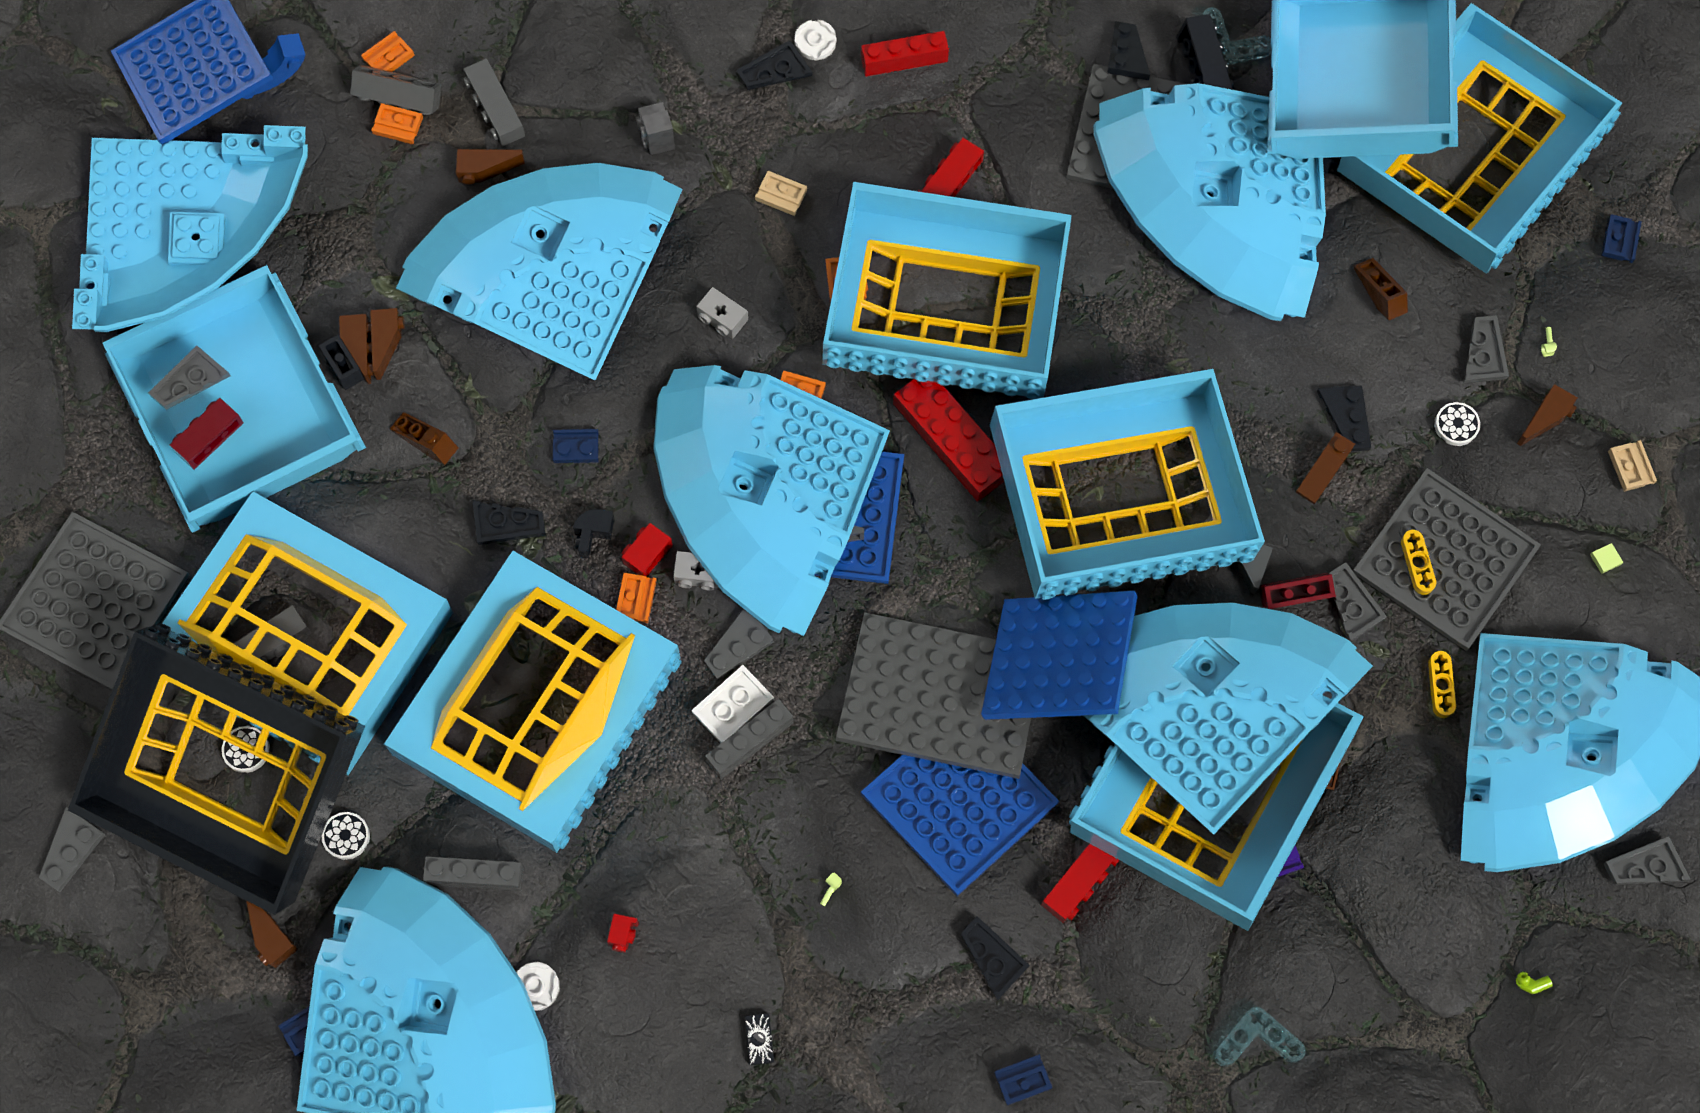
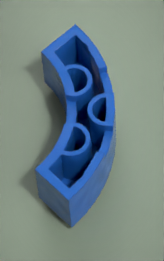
(282, 61)

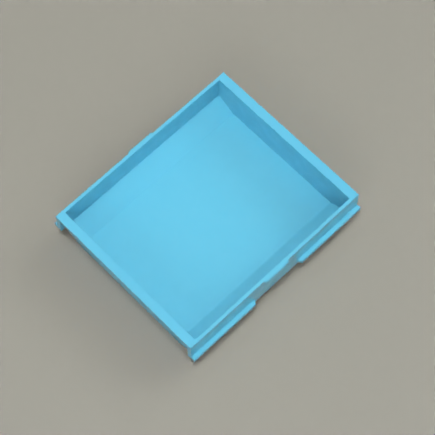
(1362, 78)
(275, 385)

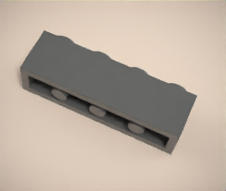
(395, 89)
(494, 102)
(272, 646)
(749, 739)
(473, 873)

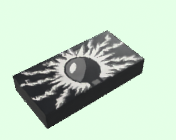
(759, 1039)

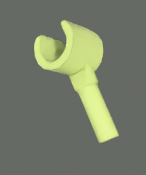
(1548, 348)
(834, 882)

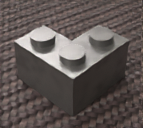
(655, 128)

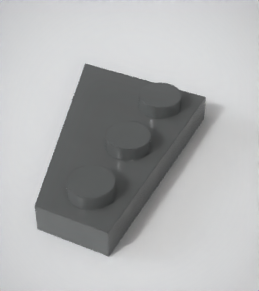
(1486, 352)
(189, 377)
(1354, 603)
(739, 644)
(69, 849)
(1648, 864)

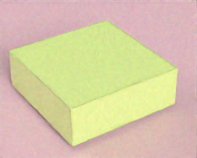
(1606, 558)

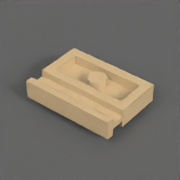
(781, 193)
(1632, 465)

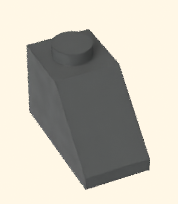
(1253, 571)

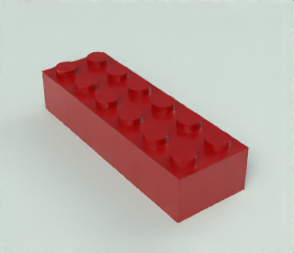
(951, 435)

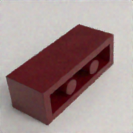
(206, 433)
(1297, 591)

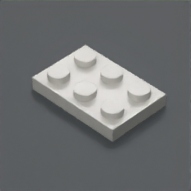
(732, 704)

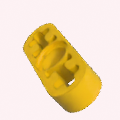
(1413, 570)
(1446, 667)

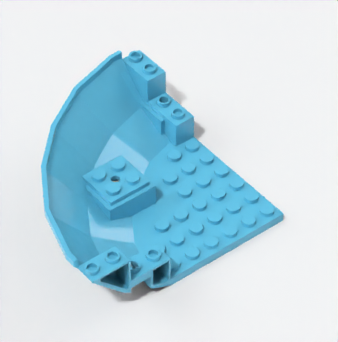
(152, 201)
(1263, 209)
(554, 291)
(802, 476)
(1537, 721)
(1225, 728)
(375, 1021)

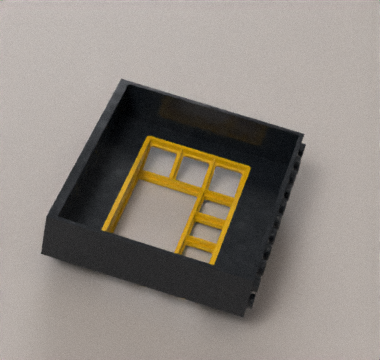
(184, 823)

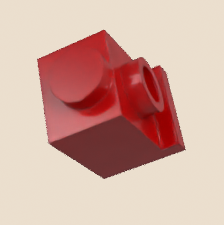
(622, 932)

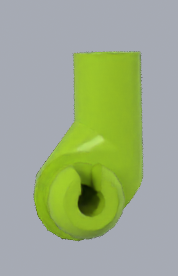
(1532, 986)

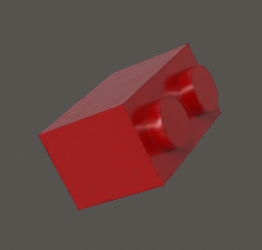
(646, 550)

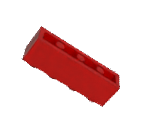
(904, 53)
(954, 170)
(1077, 883)

